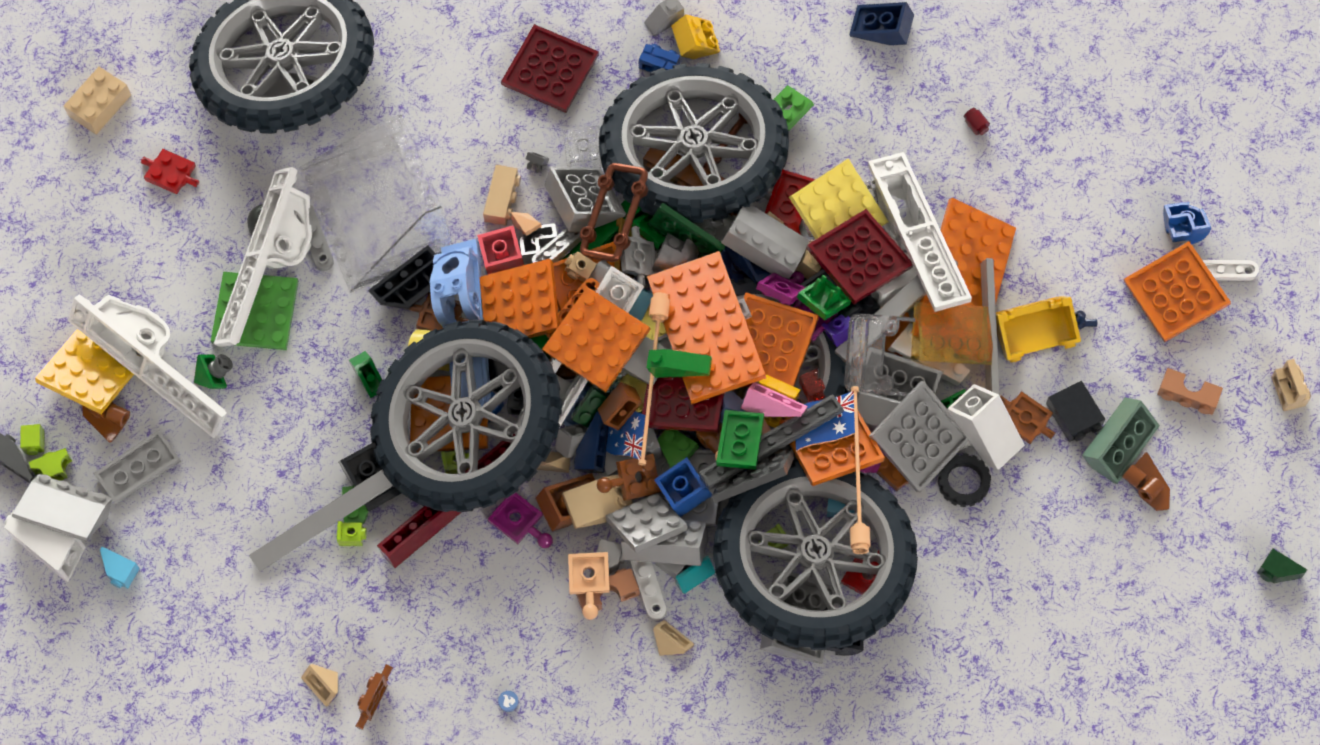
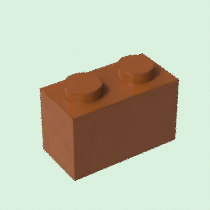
(619, 405)

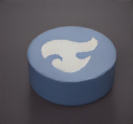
(508, 701)

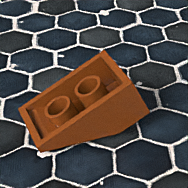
(553, 504)

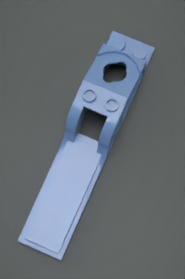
(465, 282)

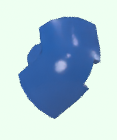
(1186, 222)

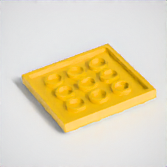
(85, 373)

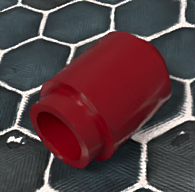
(976, 121)

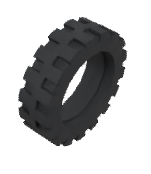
(964, 499)

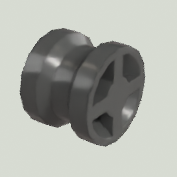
(220, 366)

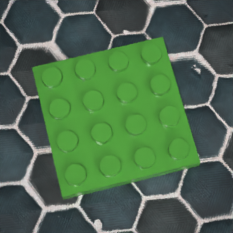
(270, 314)

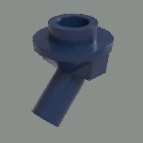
(1083, 322)

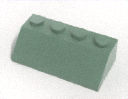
(1121, 439)

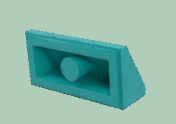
(694, 575)

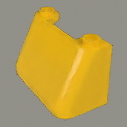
(1037, 327)

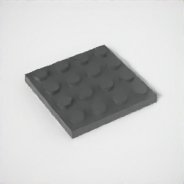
(767, 470)

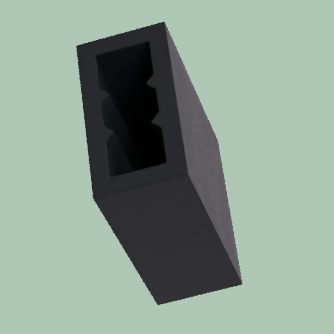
(1075, 411)

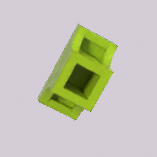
(52, 464)

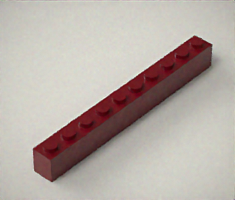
(426, 521)

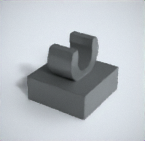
(537, 159)

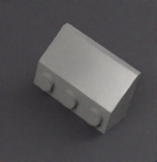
(875, 408)

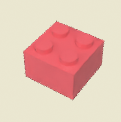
(500, 250)

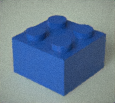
(683, 487)

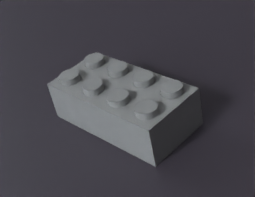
(683, 548)

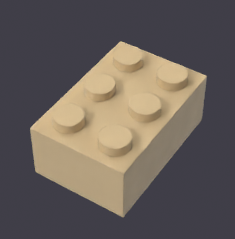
(97, 100)

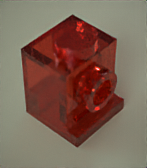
(812, 386)

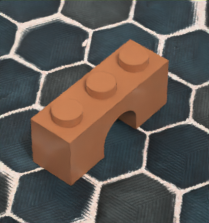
(1173, 389)
(621, 582)

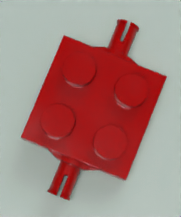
(169, 171)

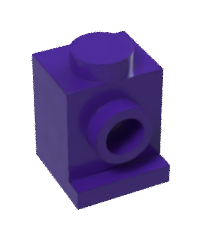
(837, 330)

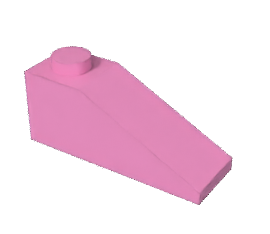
(772, 404)

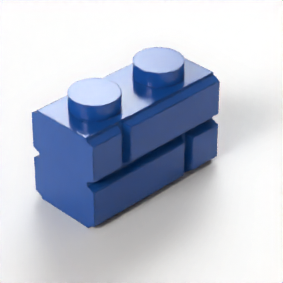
(655, 58)

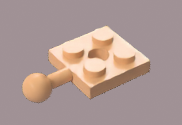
(581, 585)

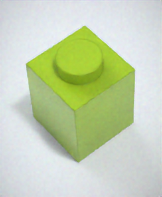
(32, 439)

